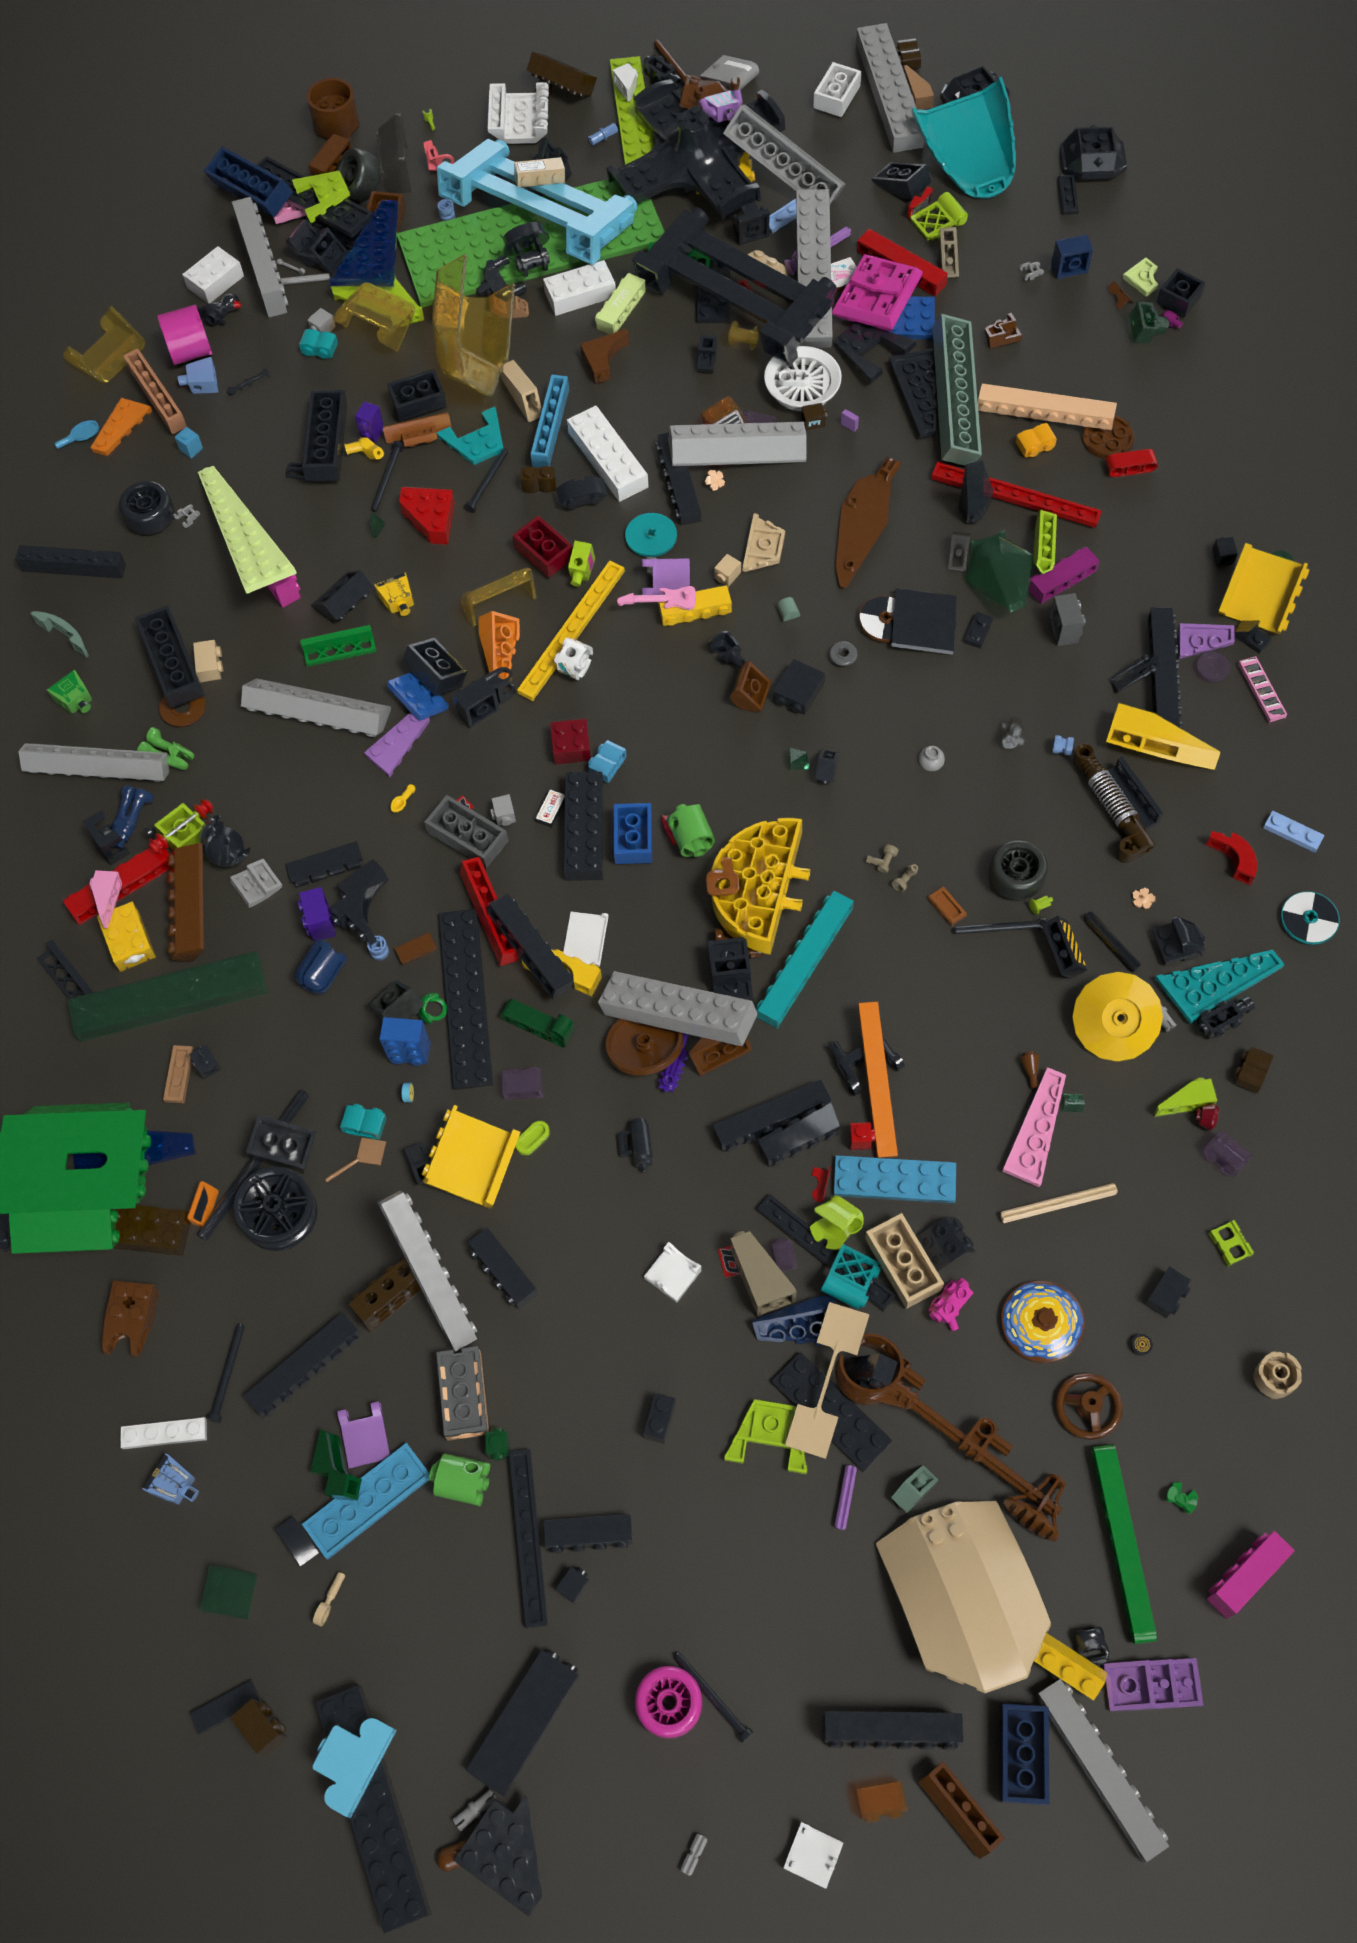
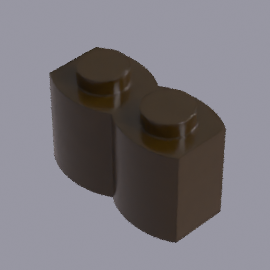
(909, 53)
(538, 479)
(1254, 1069)

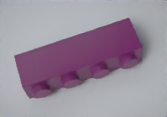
(1064, 575)

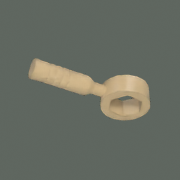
(324, 1608)

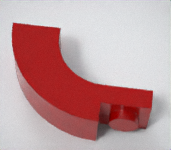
(1239, 851)

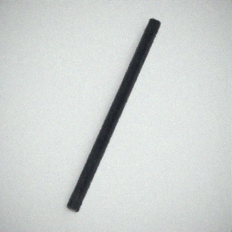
(251, 1167)

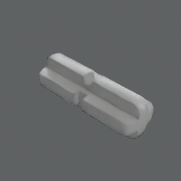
(695, 1850)

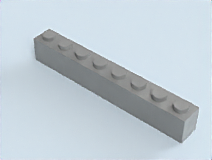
(94, 762)
(427, 1270)
(1103, 1772)

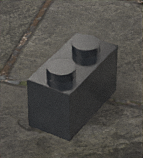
(1168, 1292)
(660, 1418)

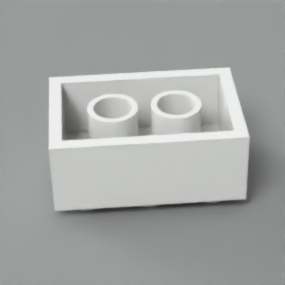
(837, 89)
(213, 275)

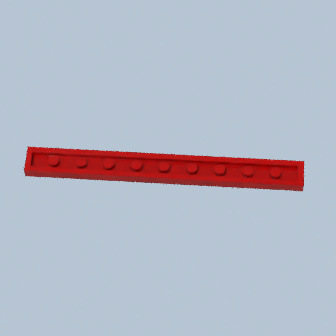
(1024, 497)

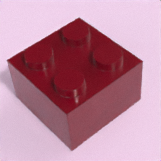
(570, 741)

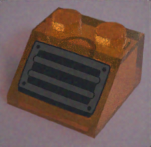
(723, 412)

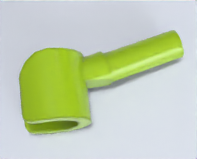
(429, 118)

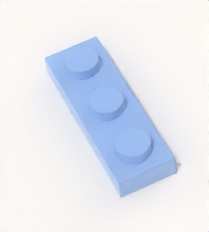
(1293, 831)

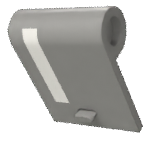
(731, 67)

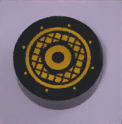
(1141, 1345)

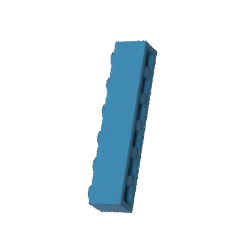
(550, 421)

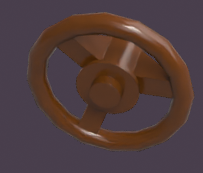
(1088, 1406)

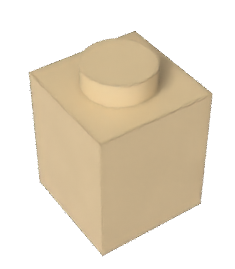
(727, 570)

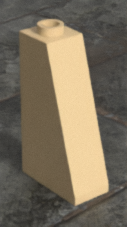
(522, 390)

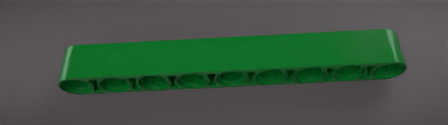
(1124, 1545)

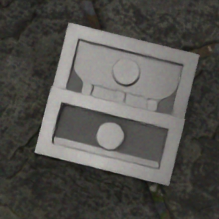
(256, 883)

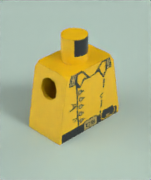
(395, 594)

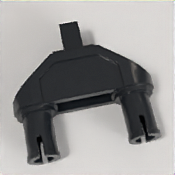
(493, 280)

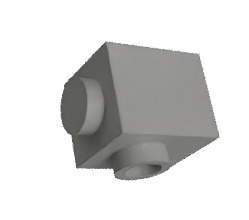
(321, 321)
(503, 810)

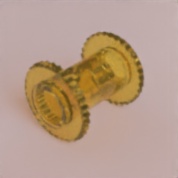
(743, 335)

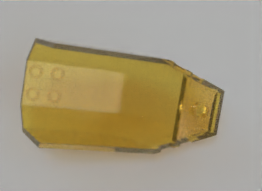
(471, 331)

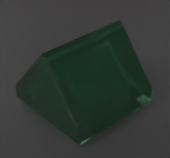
(1073, 1103)

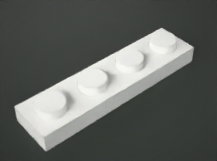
(163, 1433)

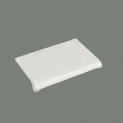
(586, 937)

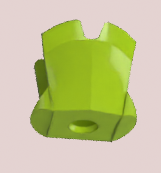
(838, 1222)

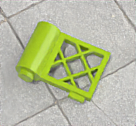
(950, 211)

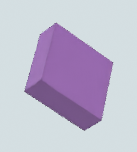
(849, 420)

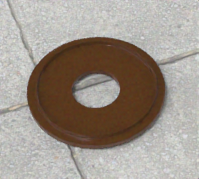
(187, 718)

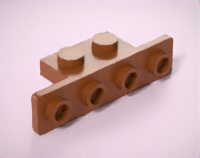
(417, 430)

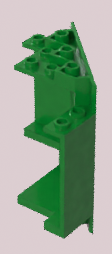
(70, 1208)

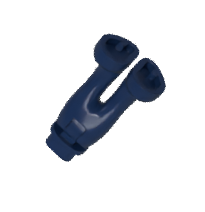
(126, 824)

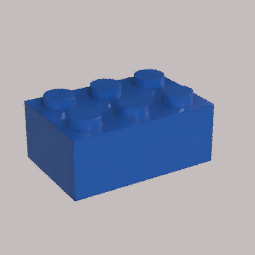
(632, 833)
(405, 1041)

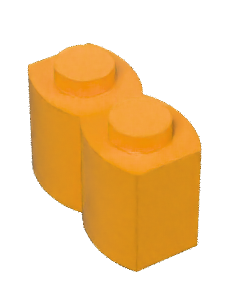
(1036, 440)

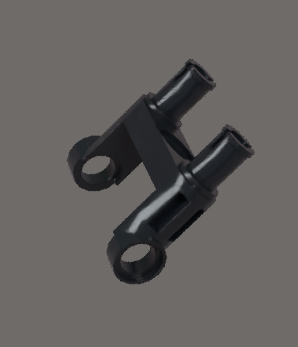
(846, 1062)

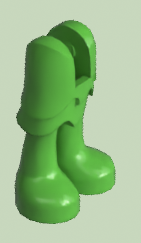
(154, 739)

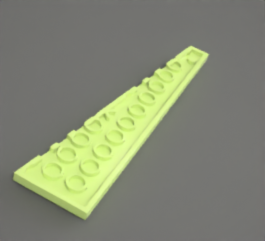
(251, 548)

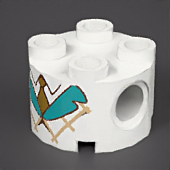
(573, 658)

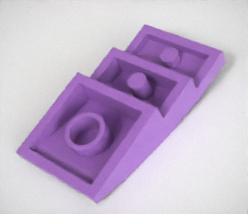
(1153, 1684)

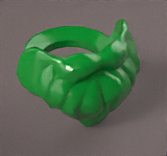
(426, 1017)

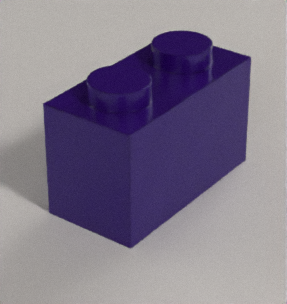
(369, 421)

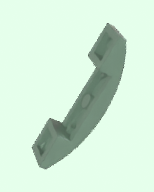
(48, 621)

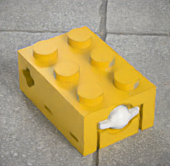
(127, 937)

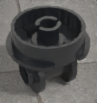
(525, 239)

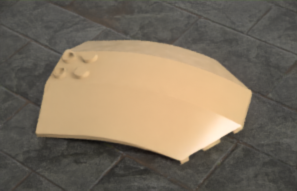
(967, 1594)

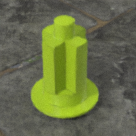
(1039, 904)

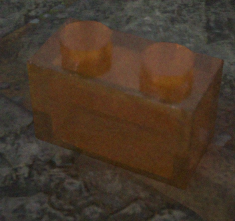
(881, 1801)

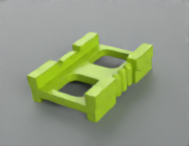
(1224, 1246)

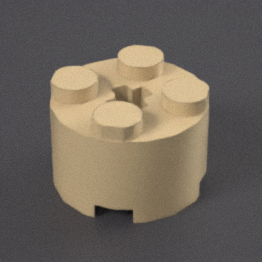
(1269, 1383)

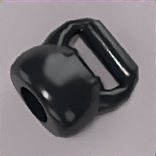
(1090, 1640)

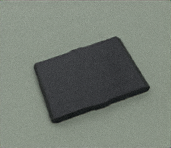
(924, 621)

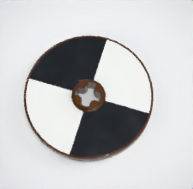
(872, 616)

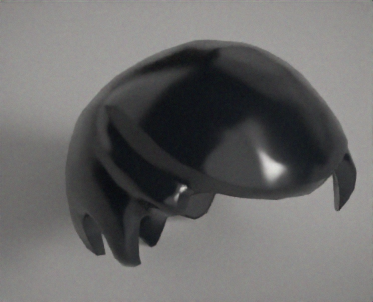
(221, 843)

